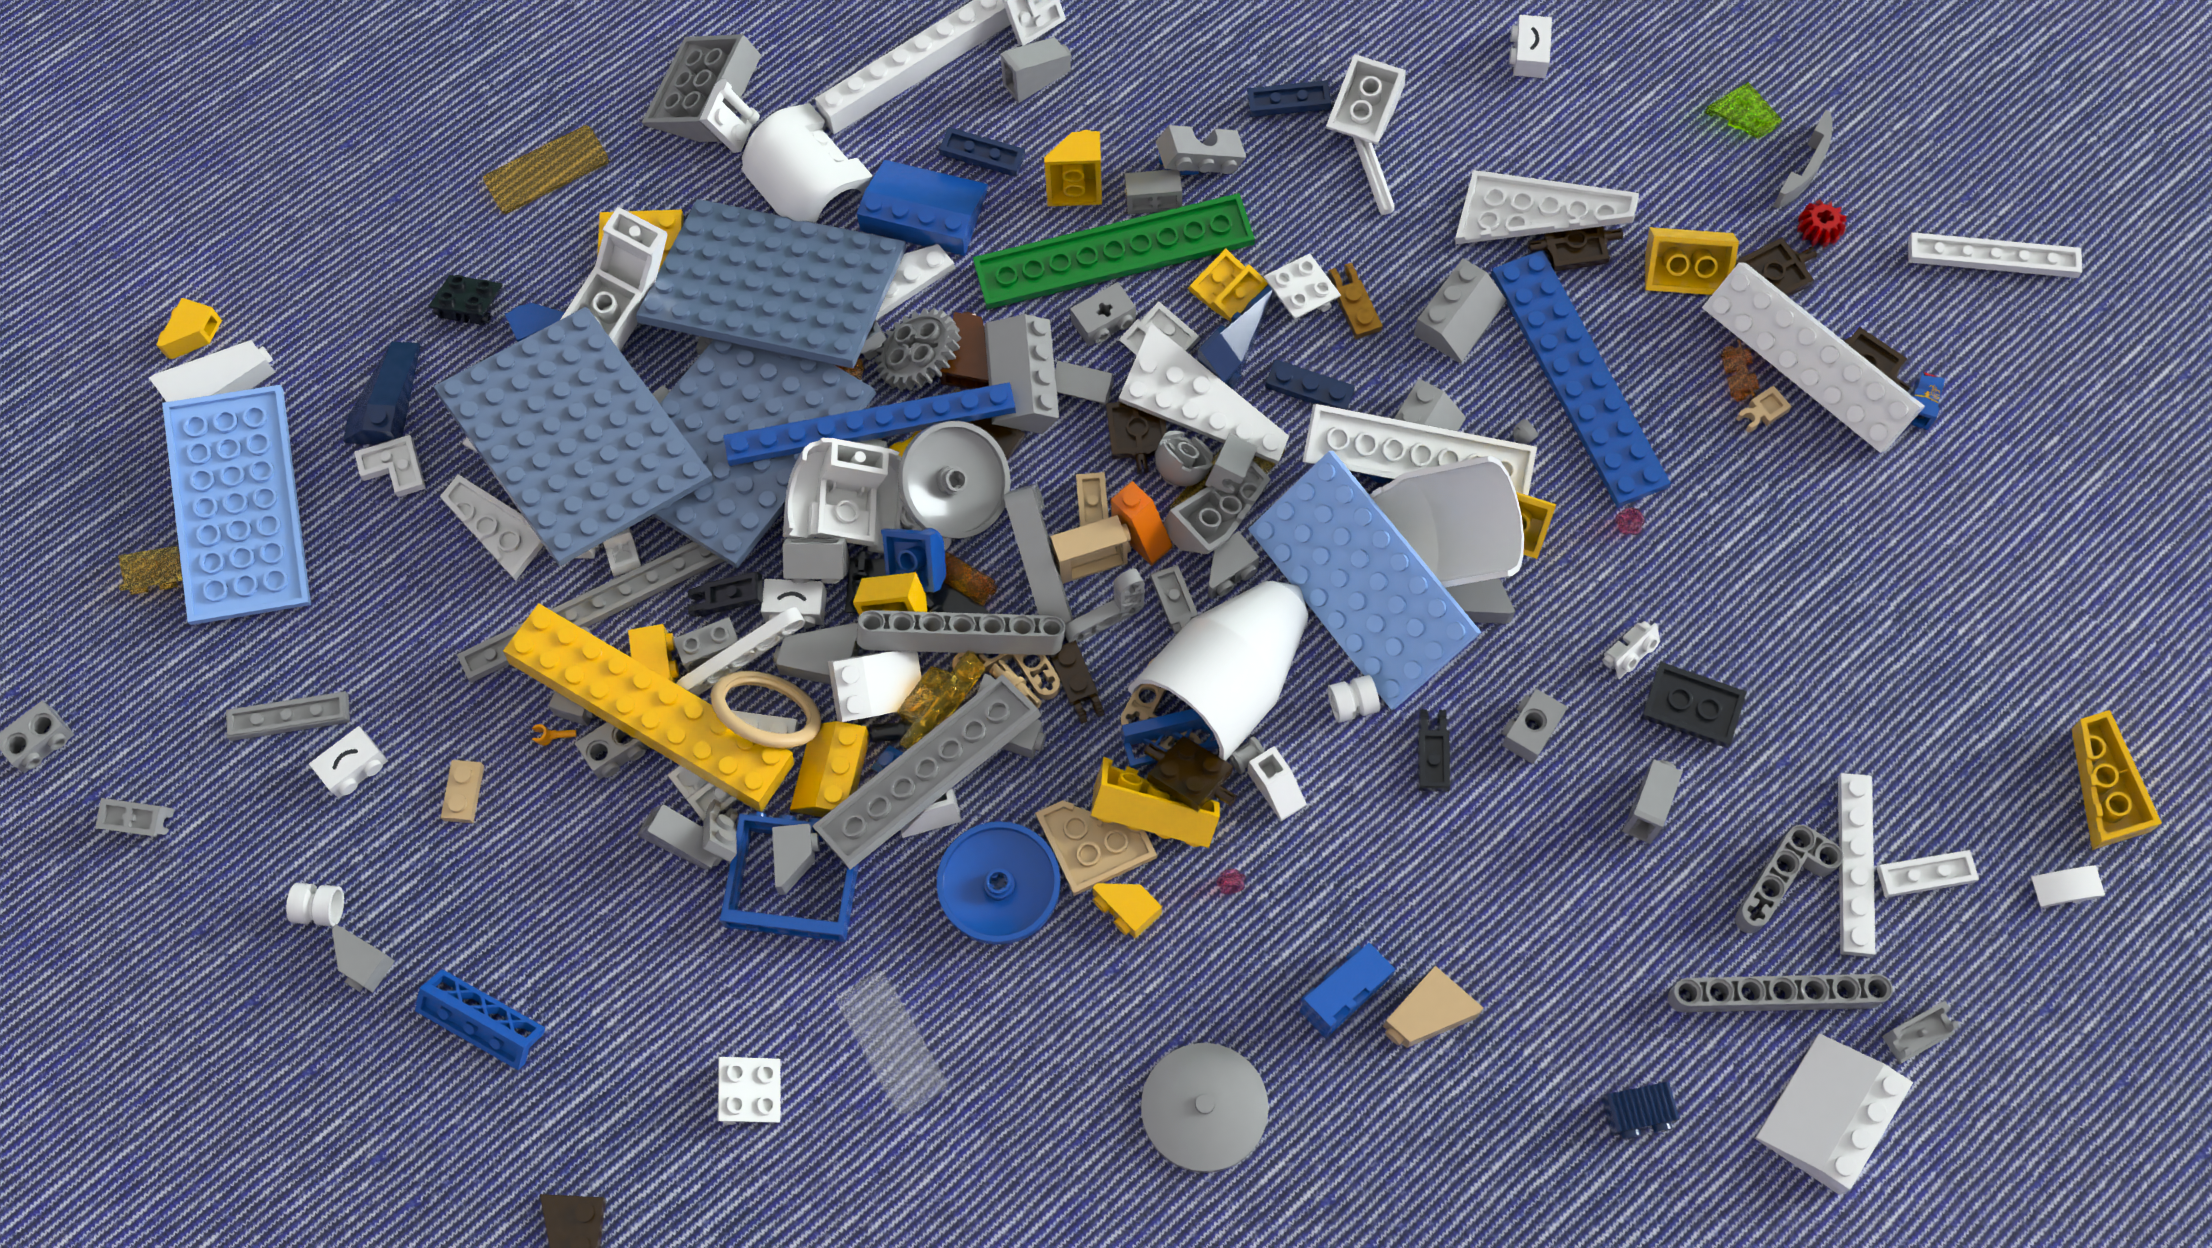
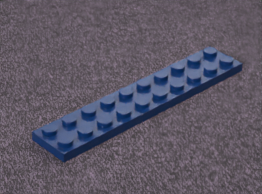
(1580, 379)

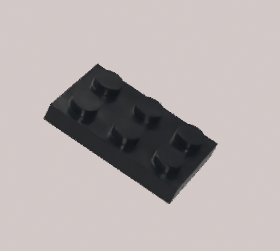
(1694, 704)

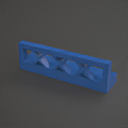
(1162, 727)
(473, 1022)

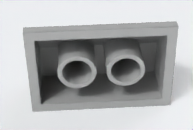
(1460, 311)
(1430, 407)

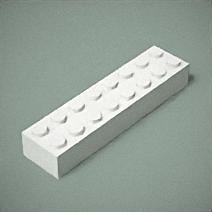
(1813, 357)

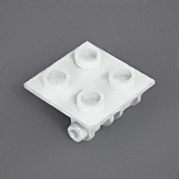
(1302, 286)
(748, 1090)

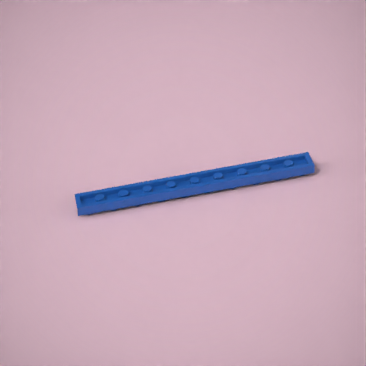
(870, 423)

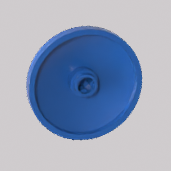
(998, 883)

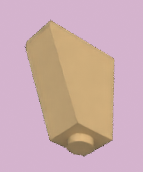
(1431, 1010)

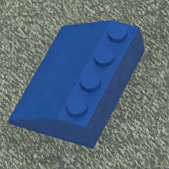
(921, 207)

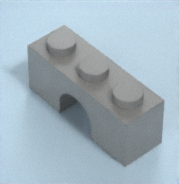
(1183, 151)

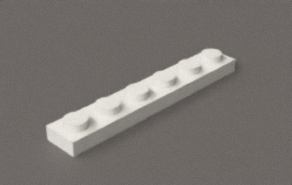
(1994, 255)
(1857, 867)

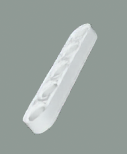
(742, 651)

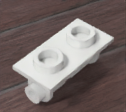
(1641, 640)

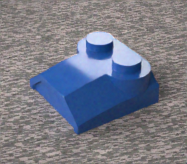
(916, 552)

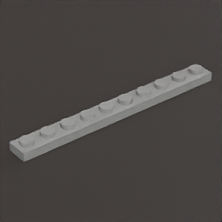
(600, 602)

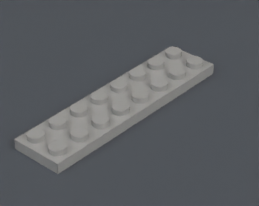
(926, 771)

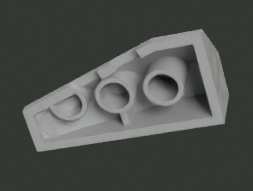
(1214, 515)

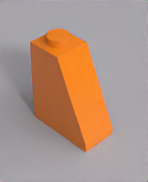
(1143, 521)

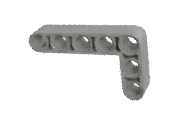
(1025, 514)

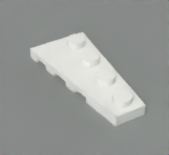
(494, 524)

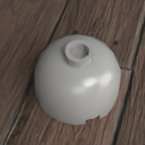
(1182, 460)

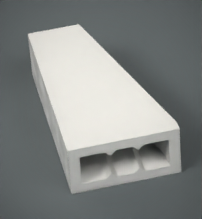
(218, 373)

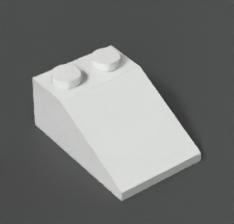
(1367, 99)
(873, 683)

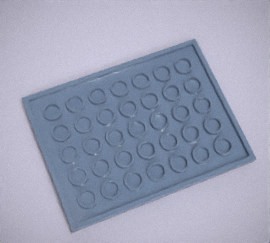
(773, 283)
(740, 391)
(573, 435)

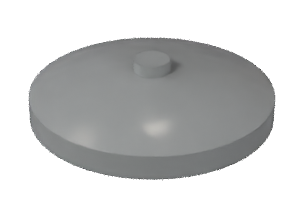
(954, 479)
(1204, 1107)

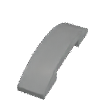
(1796, 183)

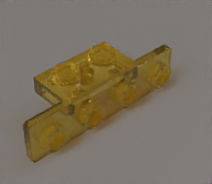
(938, 697)

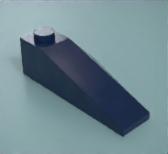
(1230, 347)
(385, 400)

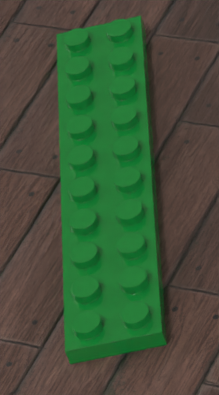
(1113, 251)

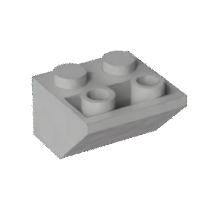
(815, 559)

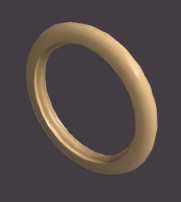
(756, 735)

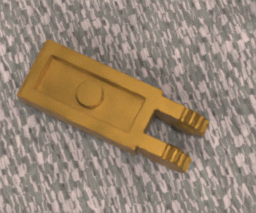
(1355, 303)

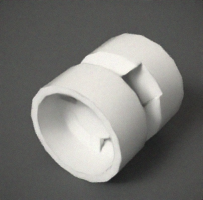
(1353, 698)
(320, 905)

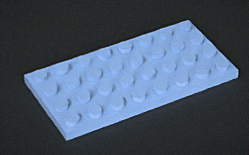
(235, 504)
(1363, 580)

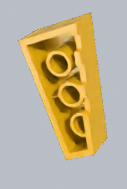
(2110, 783)
(1139, 805)

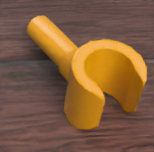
(548, 734)

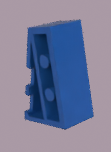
(1346, 989)

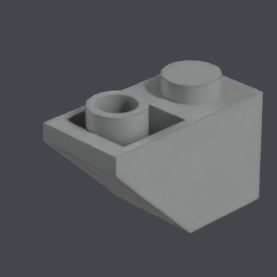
(1230, 564)

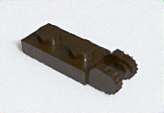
(1076, 680)

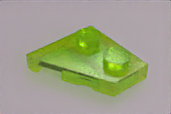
(1746, 111)

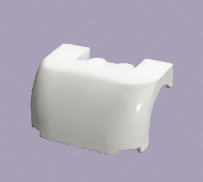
(799, 164)
(843, 493)

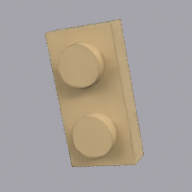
(1092, 497)
(462, 791)

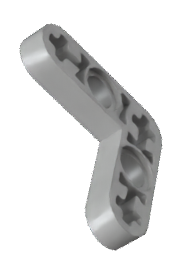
(1127, 602)

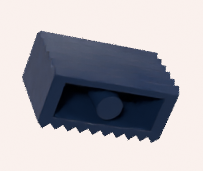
(1640, 1110)

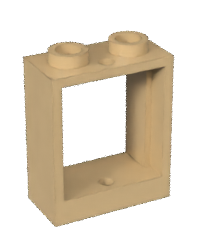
(1091, 548)

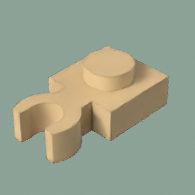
(1765, 407)

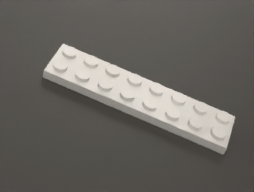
(1395, 447)

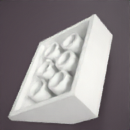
(1834, 1112)

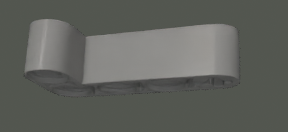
(1780, 881)

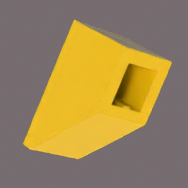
(188, 329)
(653, 649)
(1129, 905)

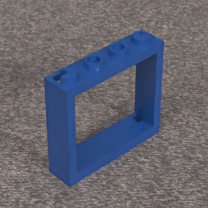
(778, 924)

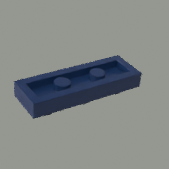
(1288, 98)
(982, 152)
(1309, 385)

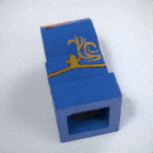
(1927, 392)

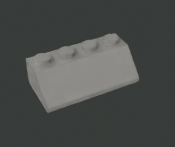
(1022, 354)

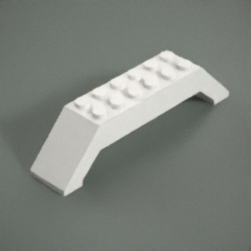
(621, 276)

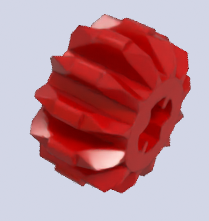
(1821, 223)

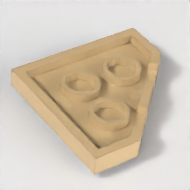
(1090, 848)

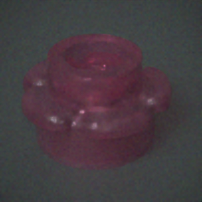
(1630, 514)
(1231, 881)

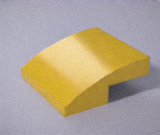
(1227, 285)

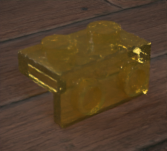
(150, 568)

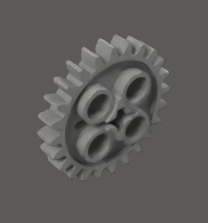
(917, 349)

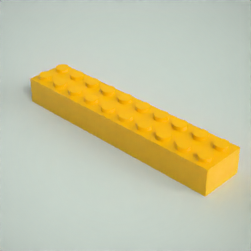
(646, 706)

